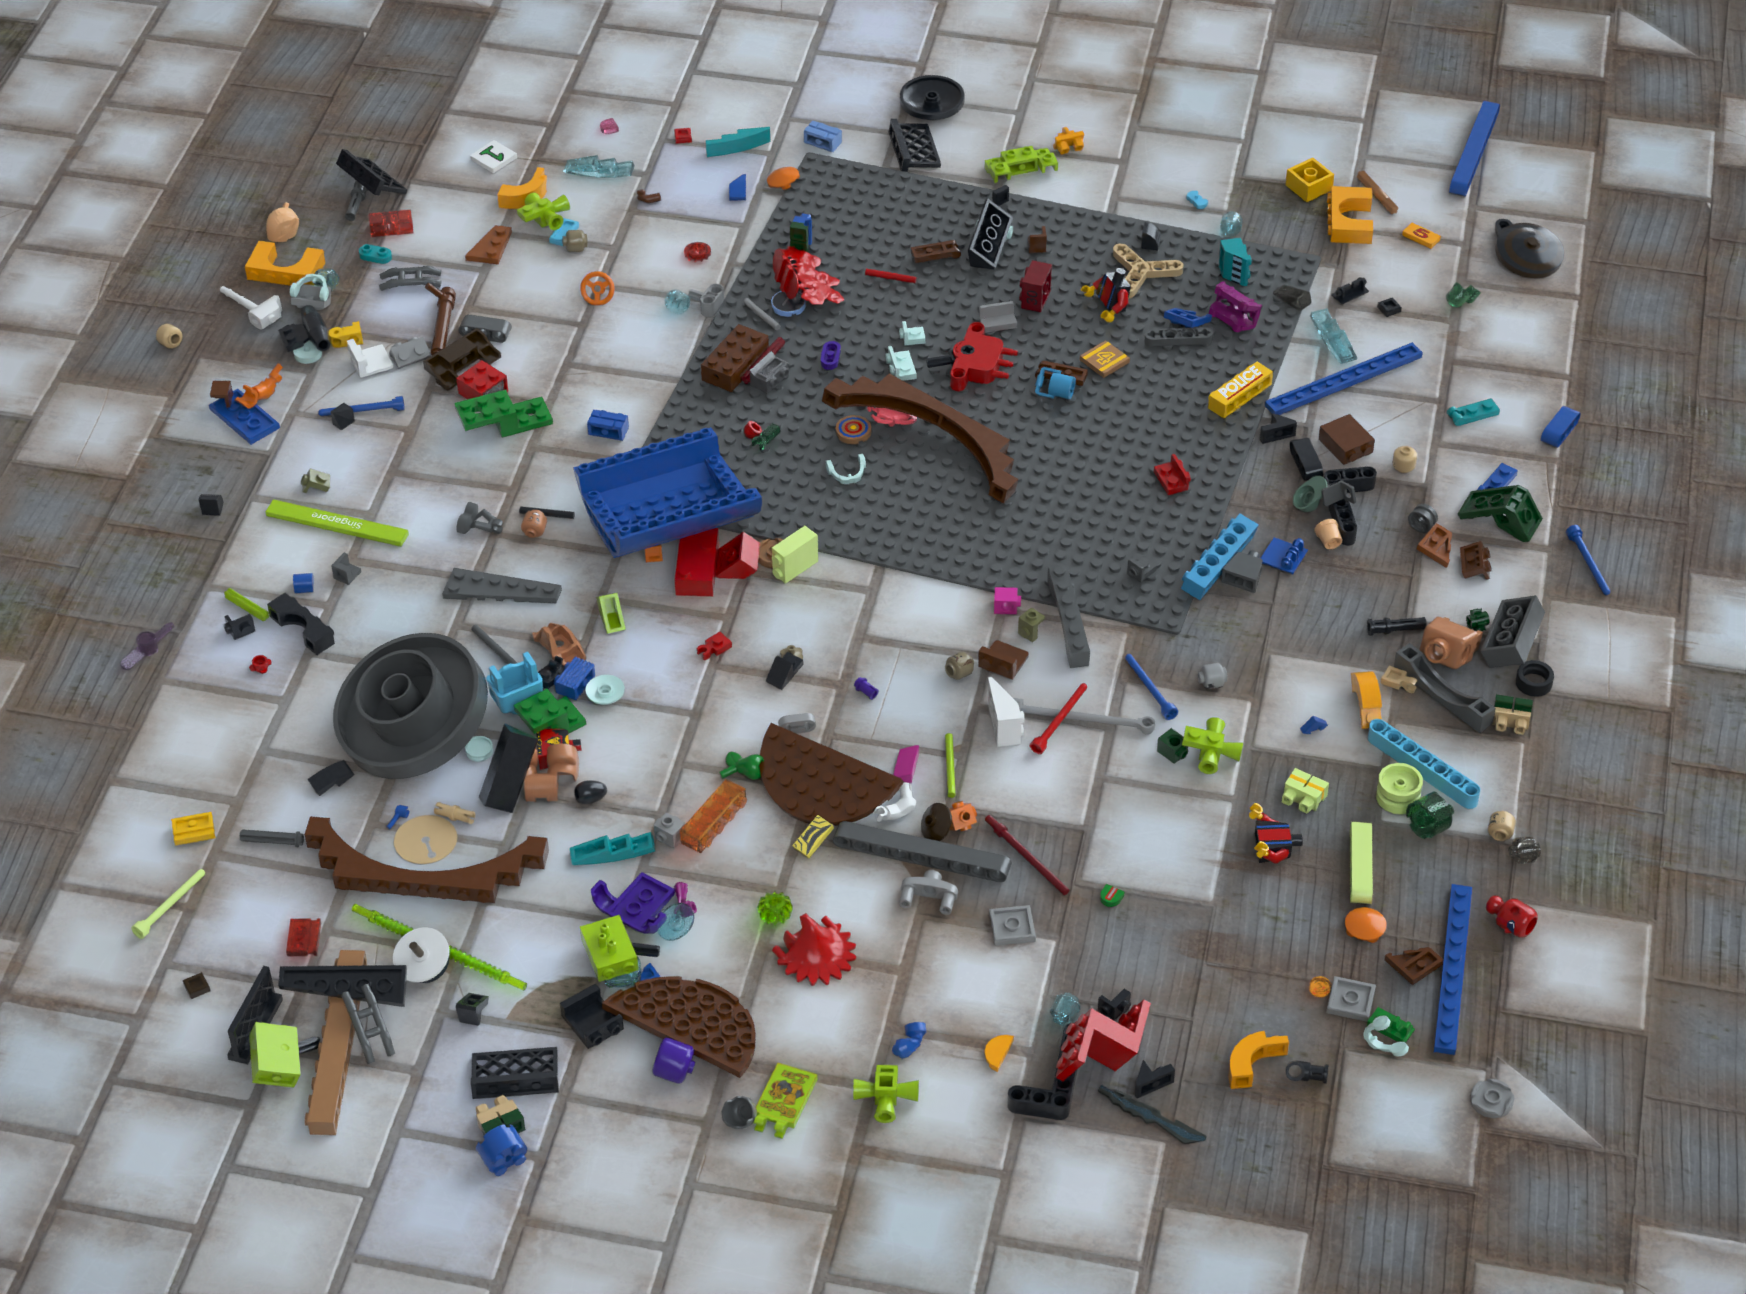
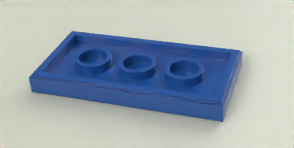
(249, 423)

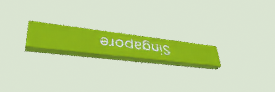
(337, 523)

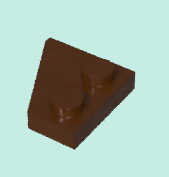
(1415, 964)

